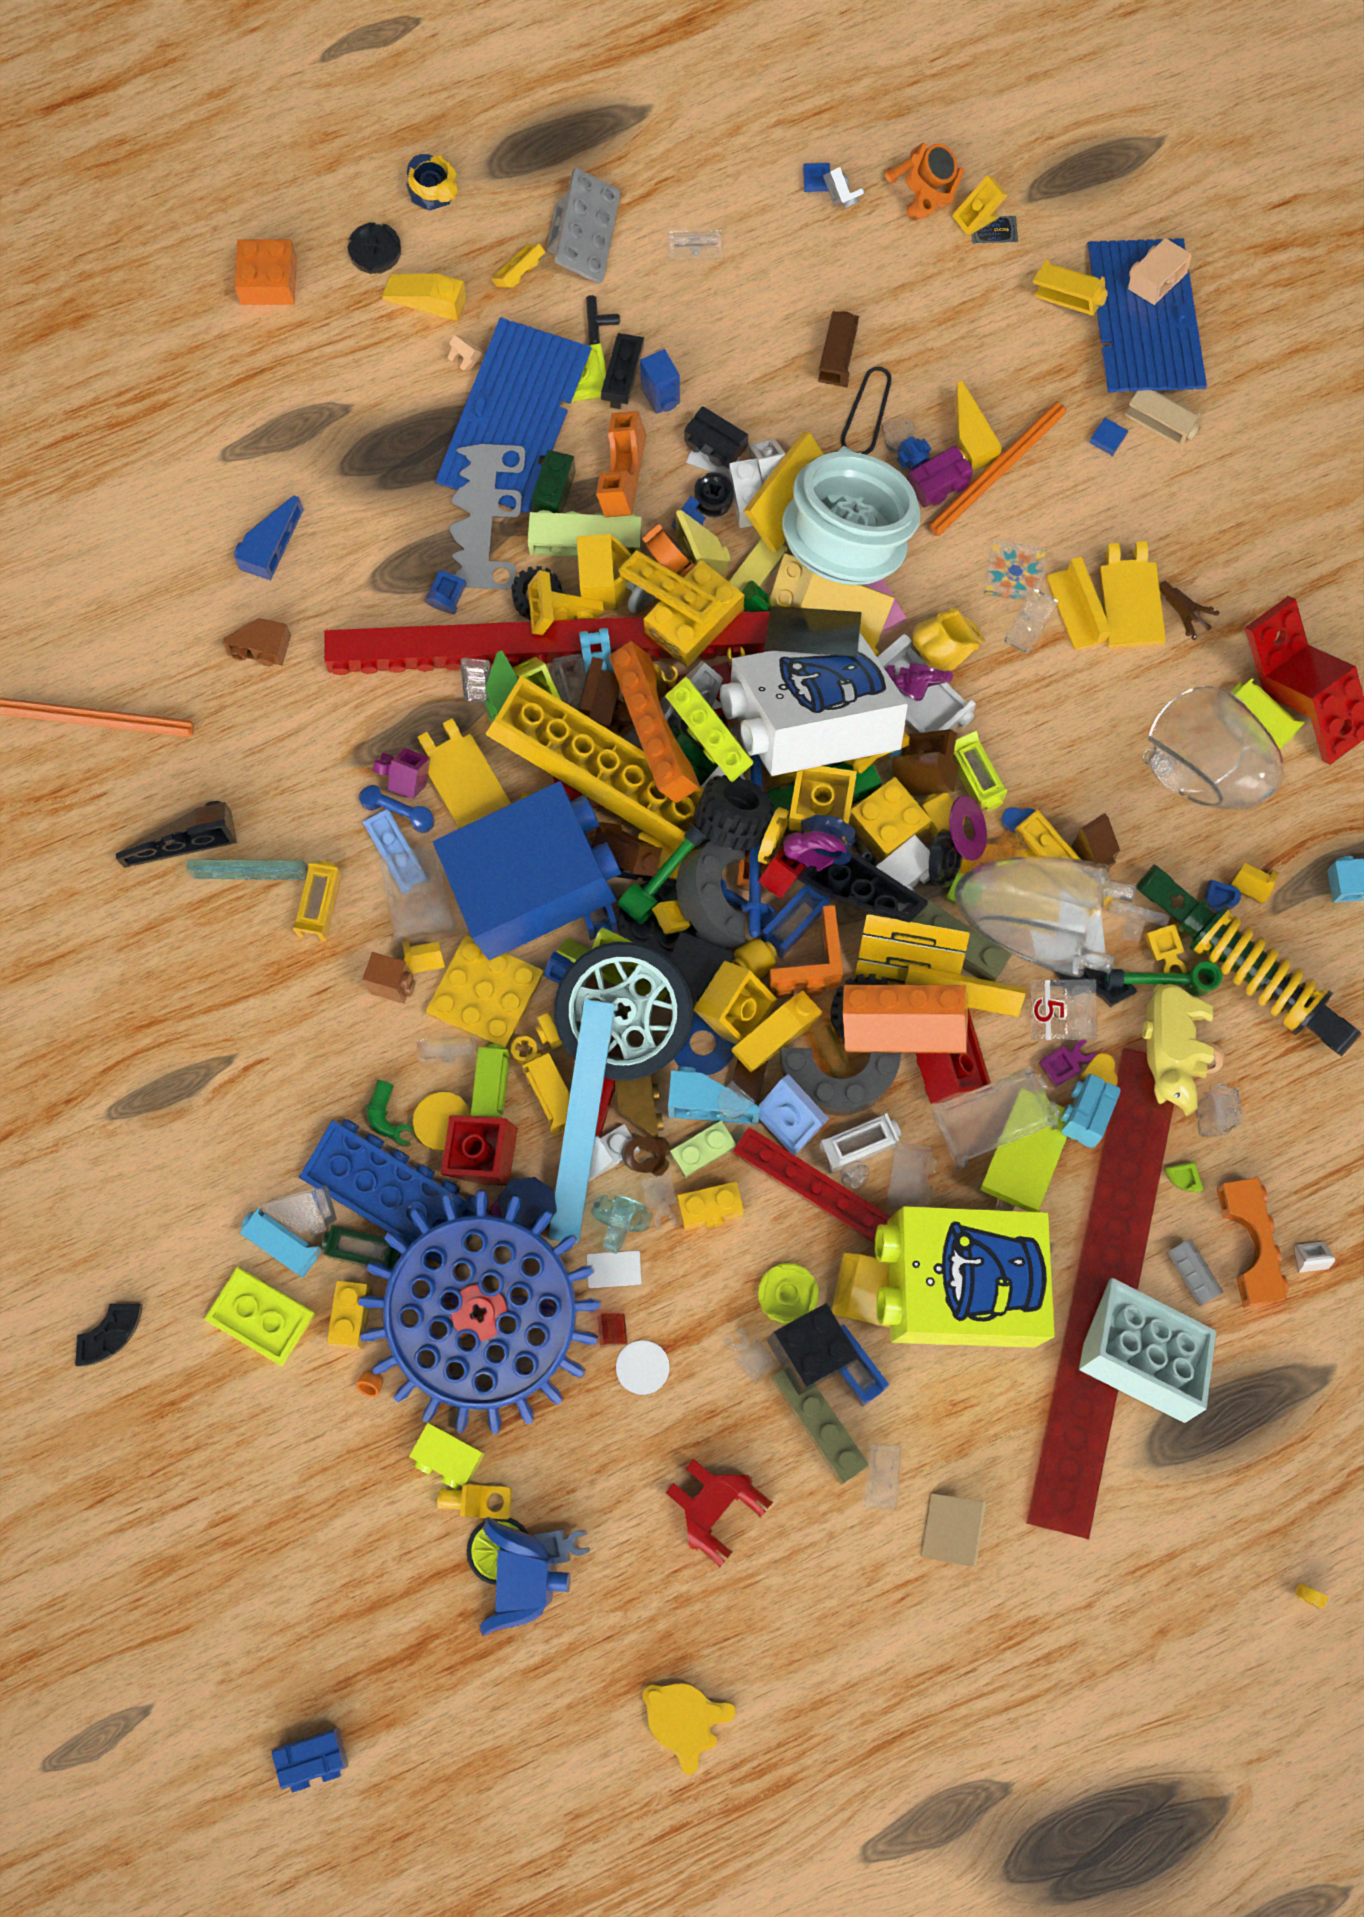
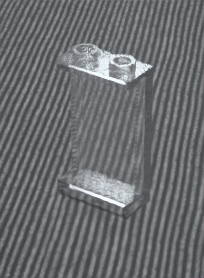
(995, 1115)

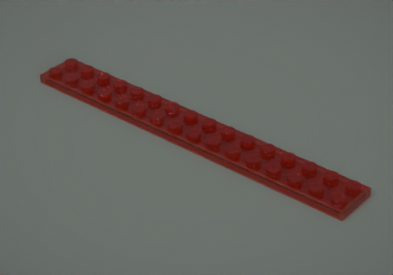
(1114, 1248)

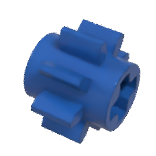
(913, 453)

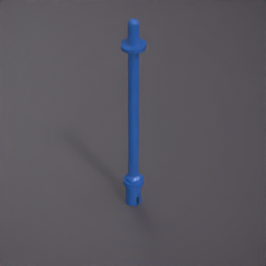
(755, 907)

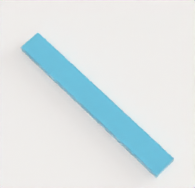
(582, 1119)

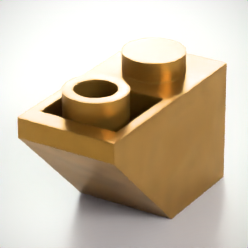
(637, 1104)

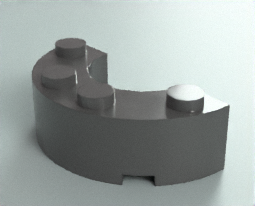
(702, 896)
(844, 1095)

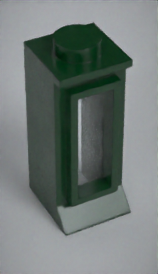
(358, 1247)

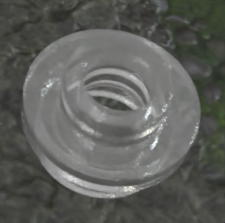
(854, 1174)

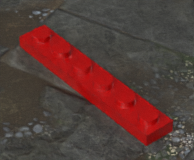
(810, 1184)

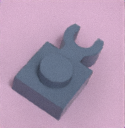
(560, 1546)

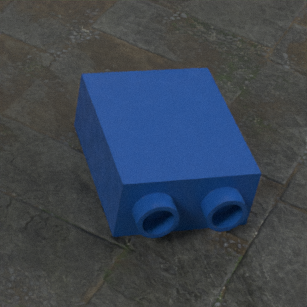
(527, 869)

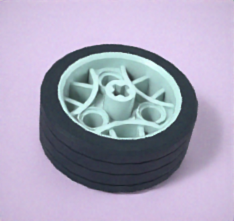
(661, 973)

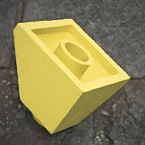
(701, 543)

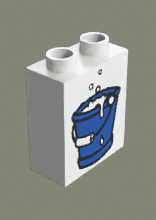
(814, 707)

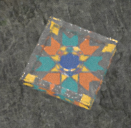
(1014, 570)

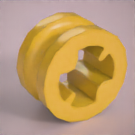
(518, 1042)

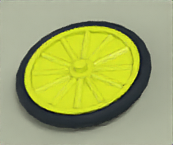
(483, 1552)

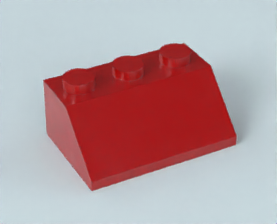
(954, 1074)

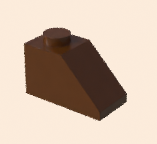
(1097, 842)

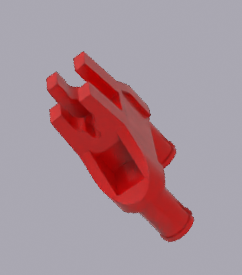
(711, 1503)

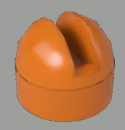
(370, 1383)

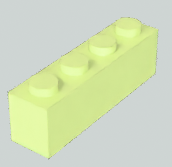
(557, 532)

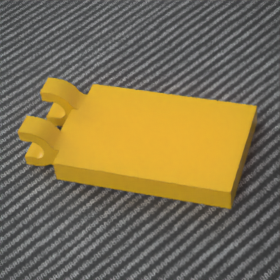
(1131, 598)
(463, 776)

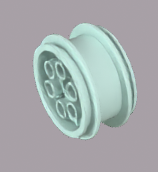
(851, 518)

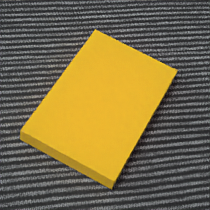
(858, 598)

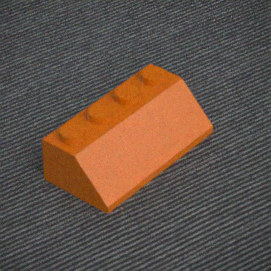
(905, 1018)

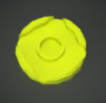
(787, 1292)

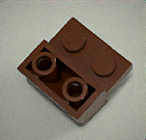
(927, 763)

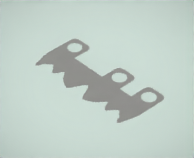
(481, 501)

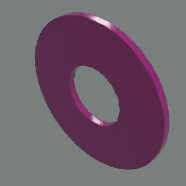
(960, 808)

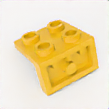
(790, 582)

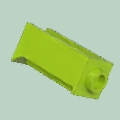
(490, 1081)

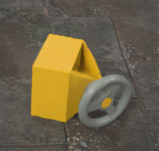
(599, 575)

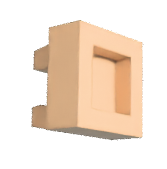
(468, 350)

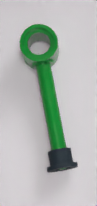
(639, 900)
(1189, 979)

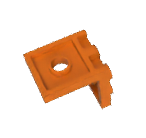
(812, 978)

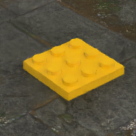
(485, 994)

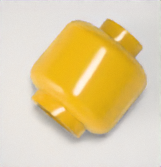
(756, 956)

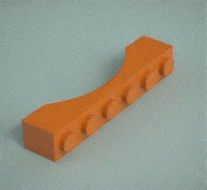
(666, 760)

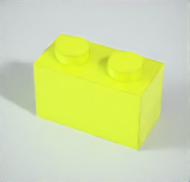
(447, 1456)

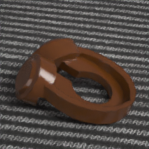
(659, 1147)

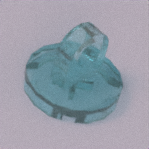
(620, 1216)

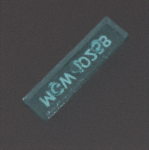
(247, 869)

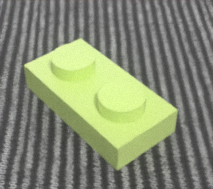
(703, 1149)

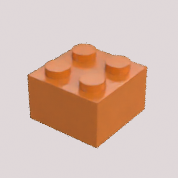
(265, 271)

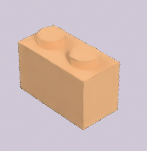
(1159, 271)

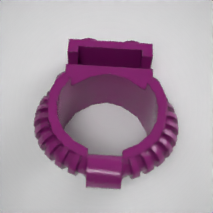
(917, 679)

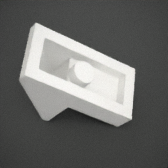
(608, 1151)

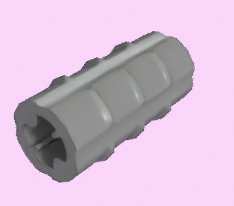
(1195, 1272)

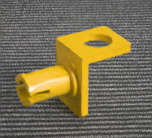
(473, 1501)

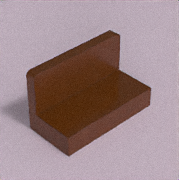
(599, 693)

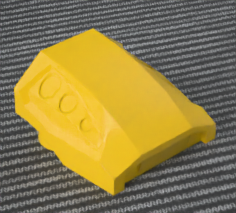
(858, 1287)

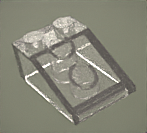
(416, 893)

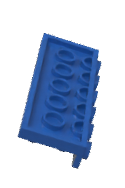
(381, 1182)

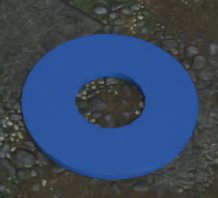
(710, 1063)

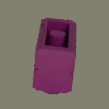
(940, 476)

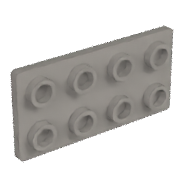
(584, 226)

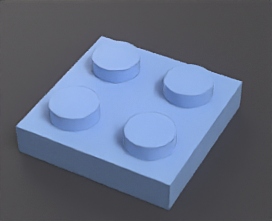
(791, 1115)

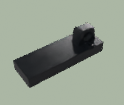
(622, 369)

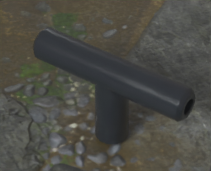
(596, 320)
(863, 851)

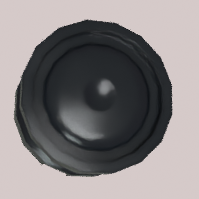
(714, 494)

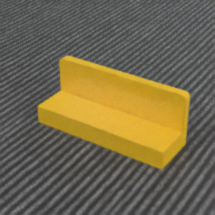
(1079, 605)

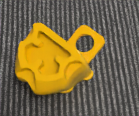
(946, 639)

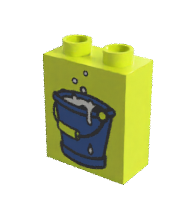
(966, 1277)

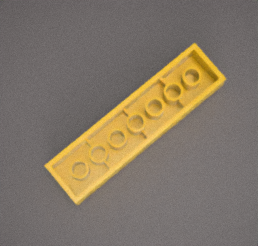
(590, 761)

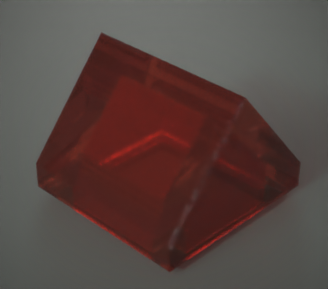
(612, 1329)

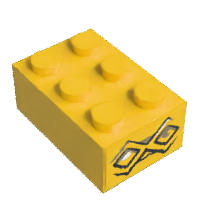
(683, 635)

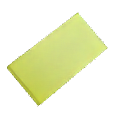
(1025, 1167)

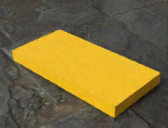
(771, 500)

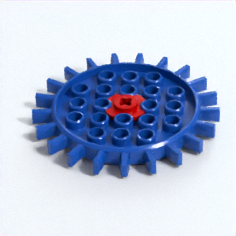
(509, 1382)

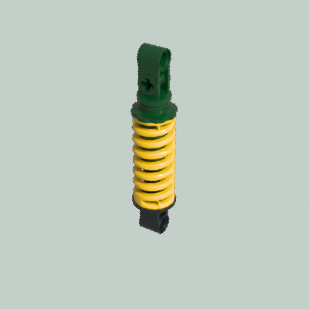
(1219, 937)

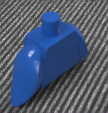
(523, 1578)

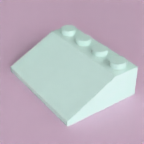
(1150, 1352)

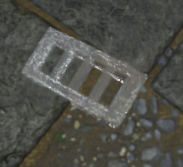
(474, 678)

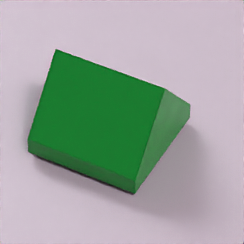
(756, 598)

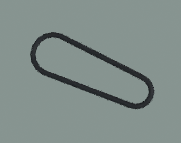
(881, 410)

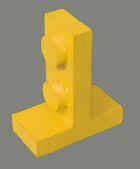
(551, 606)

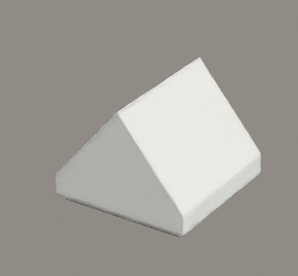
(1313, 1256)

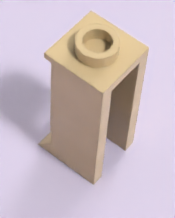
(1163, 416)

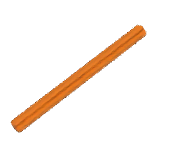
(997, 468)
(96, 717)

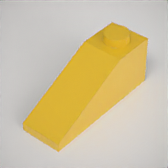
(427, 293)
(973, 432)
(777, 1031)

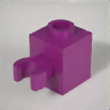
(406, 772)

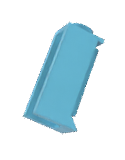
(280, 1242)

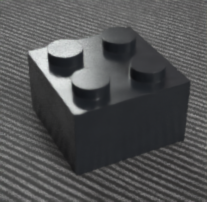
(812, 1348)

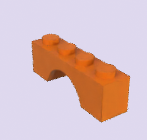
(618, 487)
(1245, 1204)

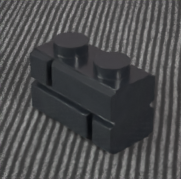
(715, 438)

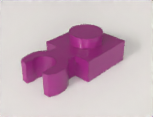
(1064, 1064)

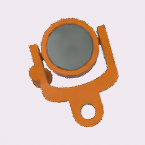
(926, 173)
(667, 551)

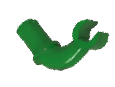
(377, 1114)

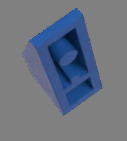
(267, 541)

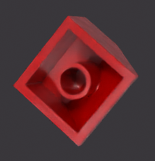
(479, 1149)

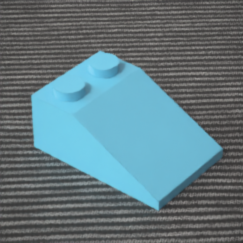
(696, 1098)

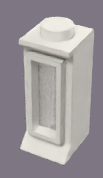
(861, 1142)

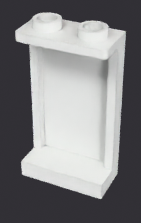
(941, 706)

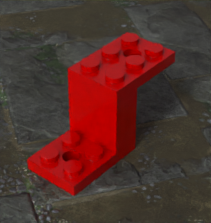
(1308, 679)

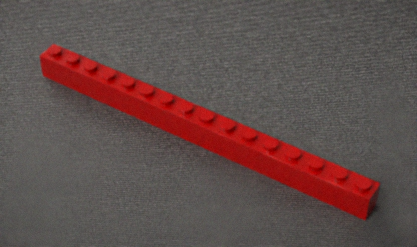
(446, 645)

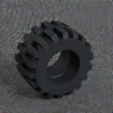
(734, 812)

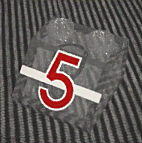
(1063, 1009)

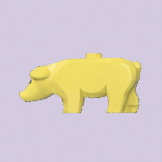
(1173, 1046)

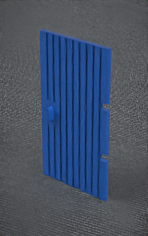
(1149, 342)
(517, 405)

